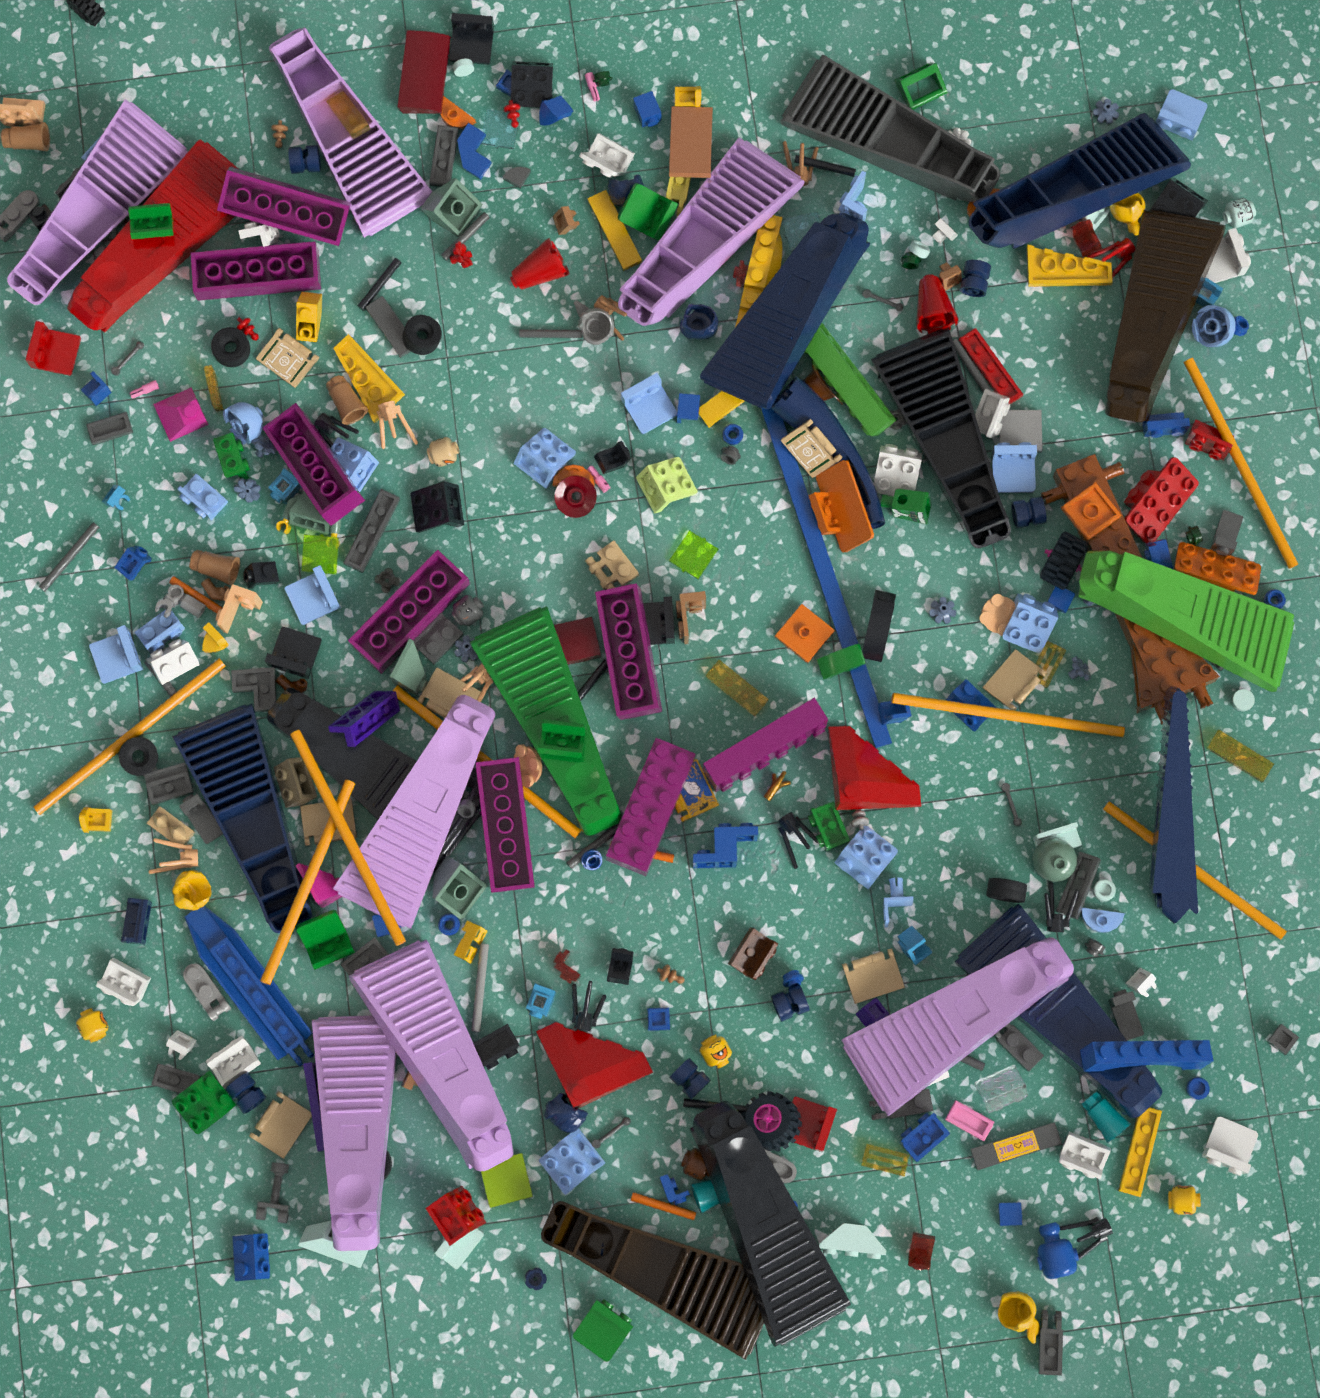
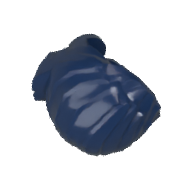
(620, 190)
(700, 324)
(564, 1115)

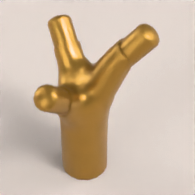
(776, 785)

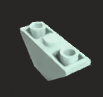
(319, 1239)
(853, 1240)

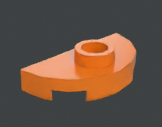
(455, 116)
(571, 470)

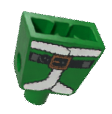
(909, 505)

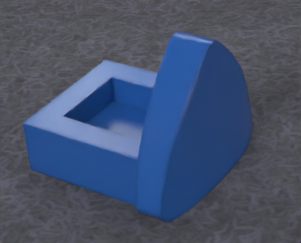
(554, 110)

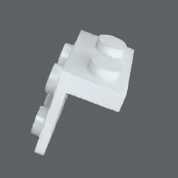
(608, 156)
(1229, 259)
(896, 469)
(1230, 1146)

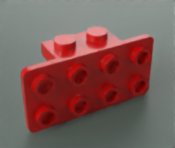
(1158, 499)

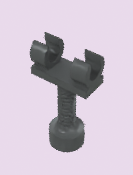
(467, 806)
(279, 1170)

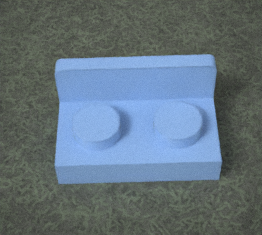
(203, 497)
(159, 631)

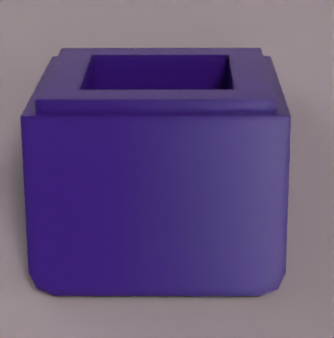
(872, 1012)

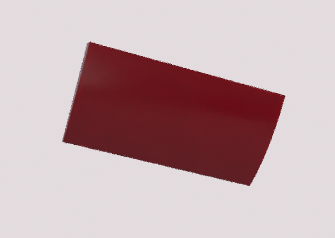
(423, 72)
(578, 640)

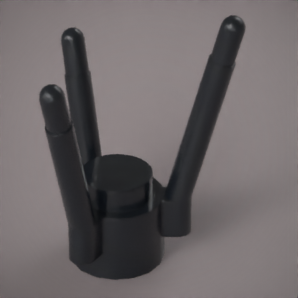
(328, 424)
(792, 824)
(1055, 921)
(583, 1020)
(1099, 1229)

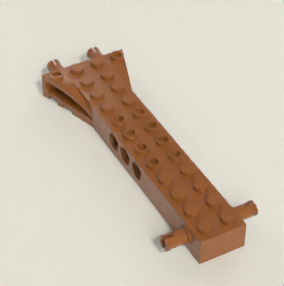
(1154, 659)

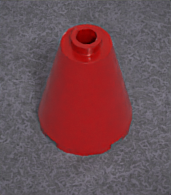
(540, 267)
(934, 306)

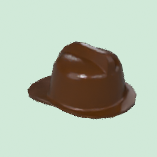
(817, 383)

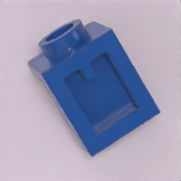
(132, 561)
(669, 1186)

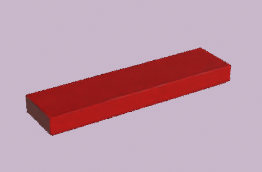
(989, 365)

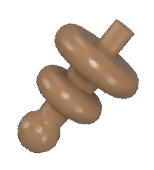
(279, 135)
(665, 973)

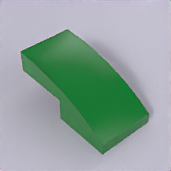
(841, 661)

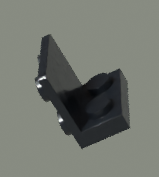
(472, 38)
(531, 83)
(1179, 200)
(437, 506)
(660, 621)
(294, 652)

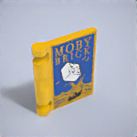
(696, 794)

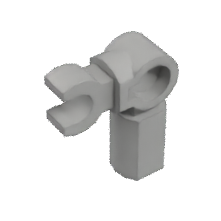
(175, 597)

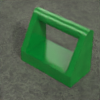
(916, 75)

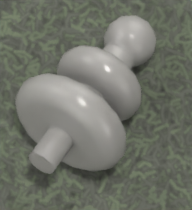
(859, 819)

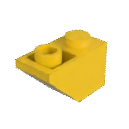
(308, 316)

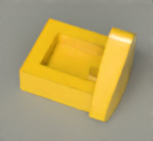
(688, 96)
(213, 640)
(95, 819)

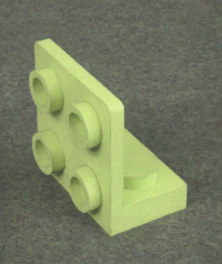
(665, 483)

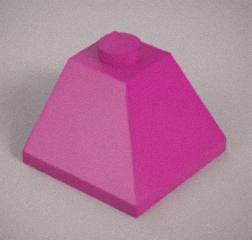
(180, 414)
(322, 887)

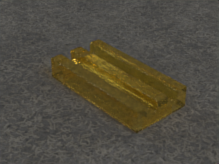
(213, 388)
(1054, 648)
(875, 1148)

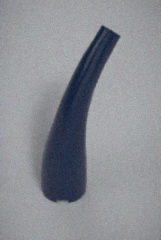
(802, 403)

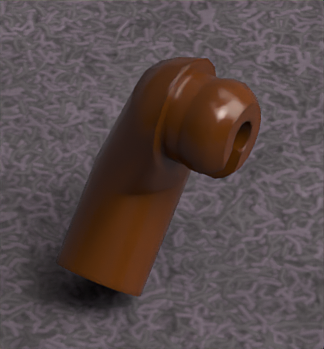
(285, 683)

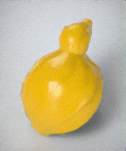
(1129, 211)
(1018, 1314)

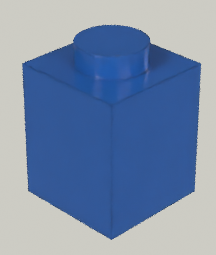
(647, 109)

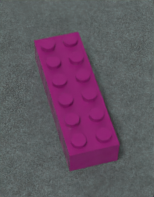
(284, 206)
(255, 271)
(313, 464)
(409, 611)
(628, 651)
(765, 745)
(650, 807)
(505, 825)

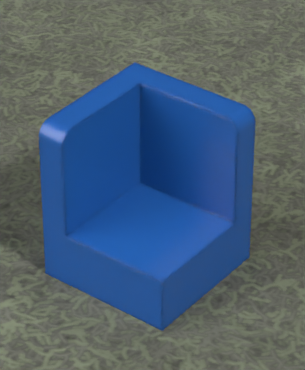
(96, 389)
(688, 407)
(893, 713)

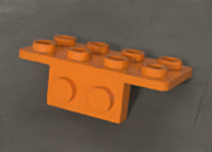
(840, 507)
(1218, 569)

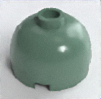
(1054, 860)

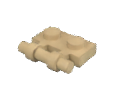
(616, 562)

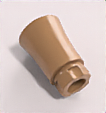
(27, 137)
(346, 401)
(215, 565)

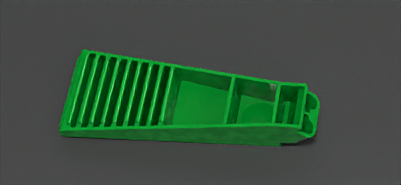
(538, 686)

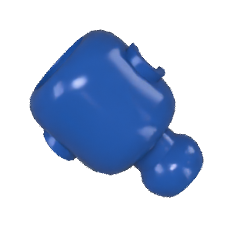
(1056, 1255)

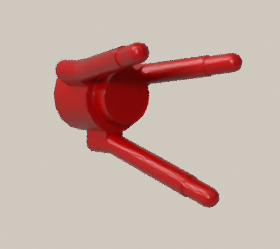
(1120, 250)

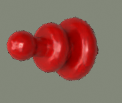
(511, 109)
(243, 324)

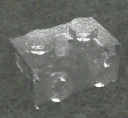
(1001, 1089)

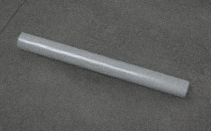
(480, 986)

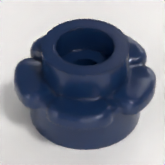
(536, 1285)

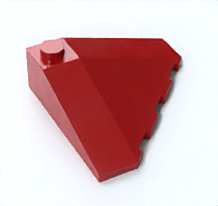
(865, 777)
(589, 1065)

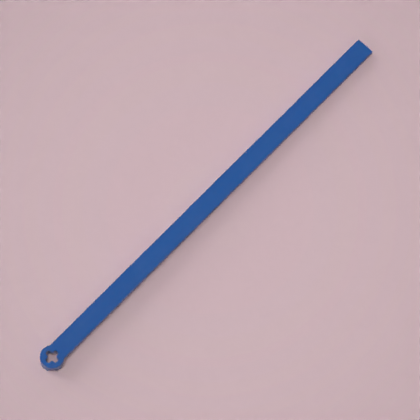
(825, 574)

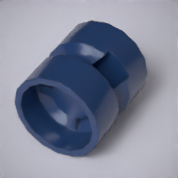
(304, 159)
(976, 274)
(1028, 512)
(789, 1003)
(690, 1078)
(246, 1093)

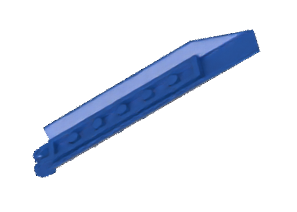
(240, 977)

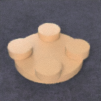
(997, 613)
(530, 764)

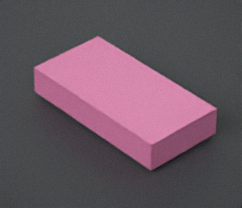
(969, 1120)

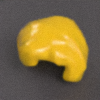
(191, 890)

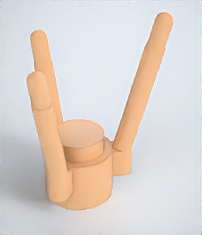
(388, 412)
(481, 676)
(187, 859)

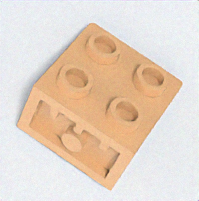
(21, 112)
(232, 599)

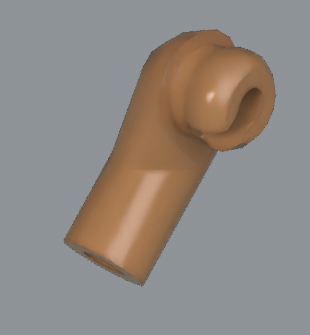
(214, 593)

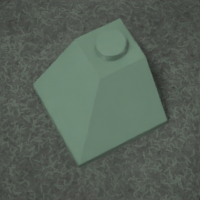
(452, 206)
(409, 670)
(456, 887)

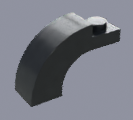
(878, 625)

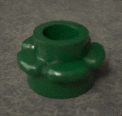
(602, 78)
(910, 261)
(1194, 535)

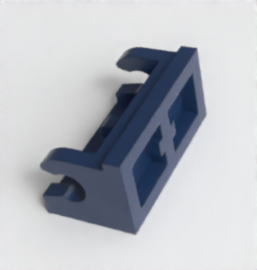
(136, 921)

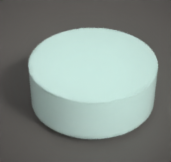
(463, 67)
(919, 249)
(1243, 700)
(1104, 890)

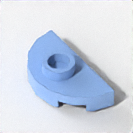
(1101, 920)

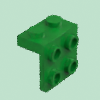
(647, 211)
(325, 939)
(203, 1103)
(603, 1330)

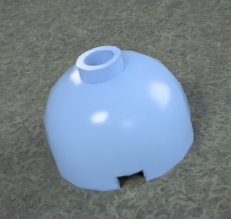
(1213, 326)
(245, 421)

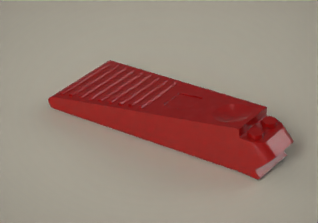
(135, 266)

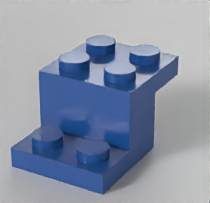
(725, 846)

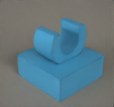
(113, 497)

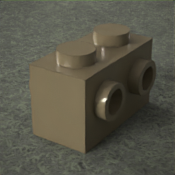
(295, 782)

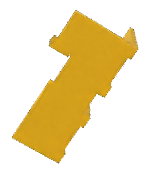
(471, 931)

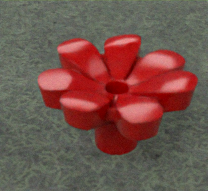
(461, 256)

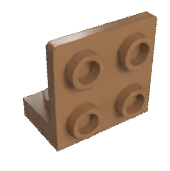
(691, 602)

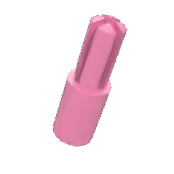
(589, 77)
(147, 388)
(599, 480)

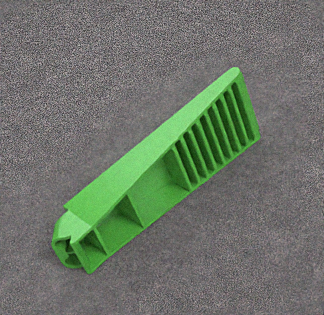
(1192, 613)

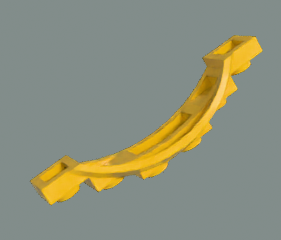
(763, 264)

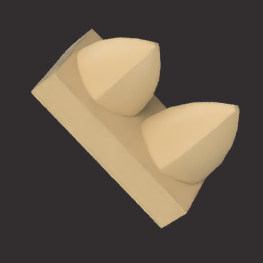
(170, 827)

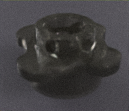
(387, 574)

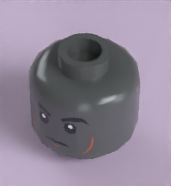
(467, 610)

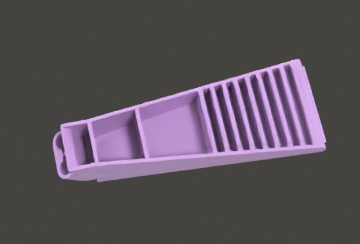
(367, 168)
(117, 174)
(714, 224)
(419, 816)
(933, 1034)
(432, 1041)
(355, 1105)

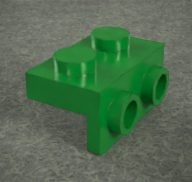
(151, 221)
(230, 456)
(562, 738)
(829, 826)

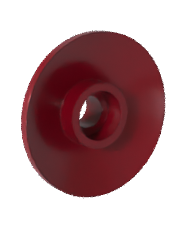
(575, 507)

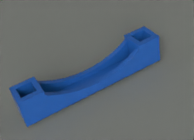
(1117, 1054)

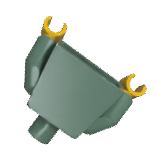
(304, 514)

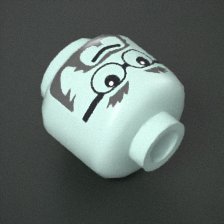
(1239, 212)

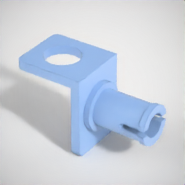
(896, 900)

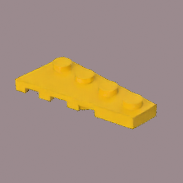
(1060, 269)
(366, 376)

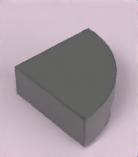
(517, 176)

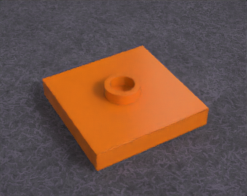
(1091, 511)
(804, 633)

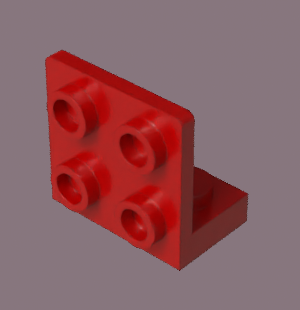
(52, 350)
(1208, 440)
(815, 1123)
(456, 1214)

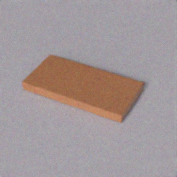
(690, 142)

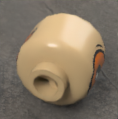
(443, 452)

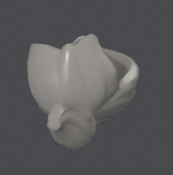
(594, 323)

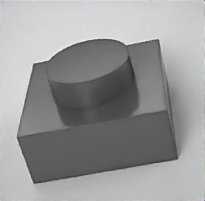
(1283, 1039)

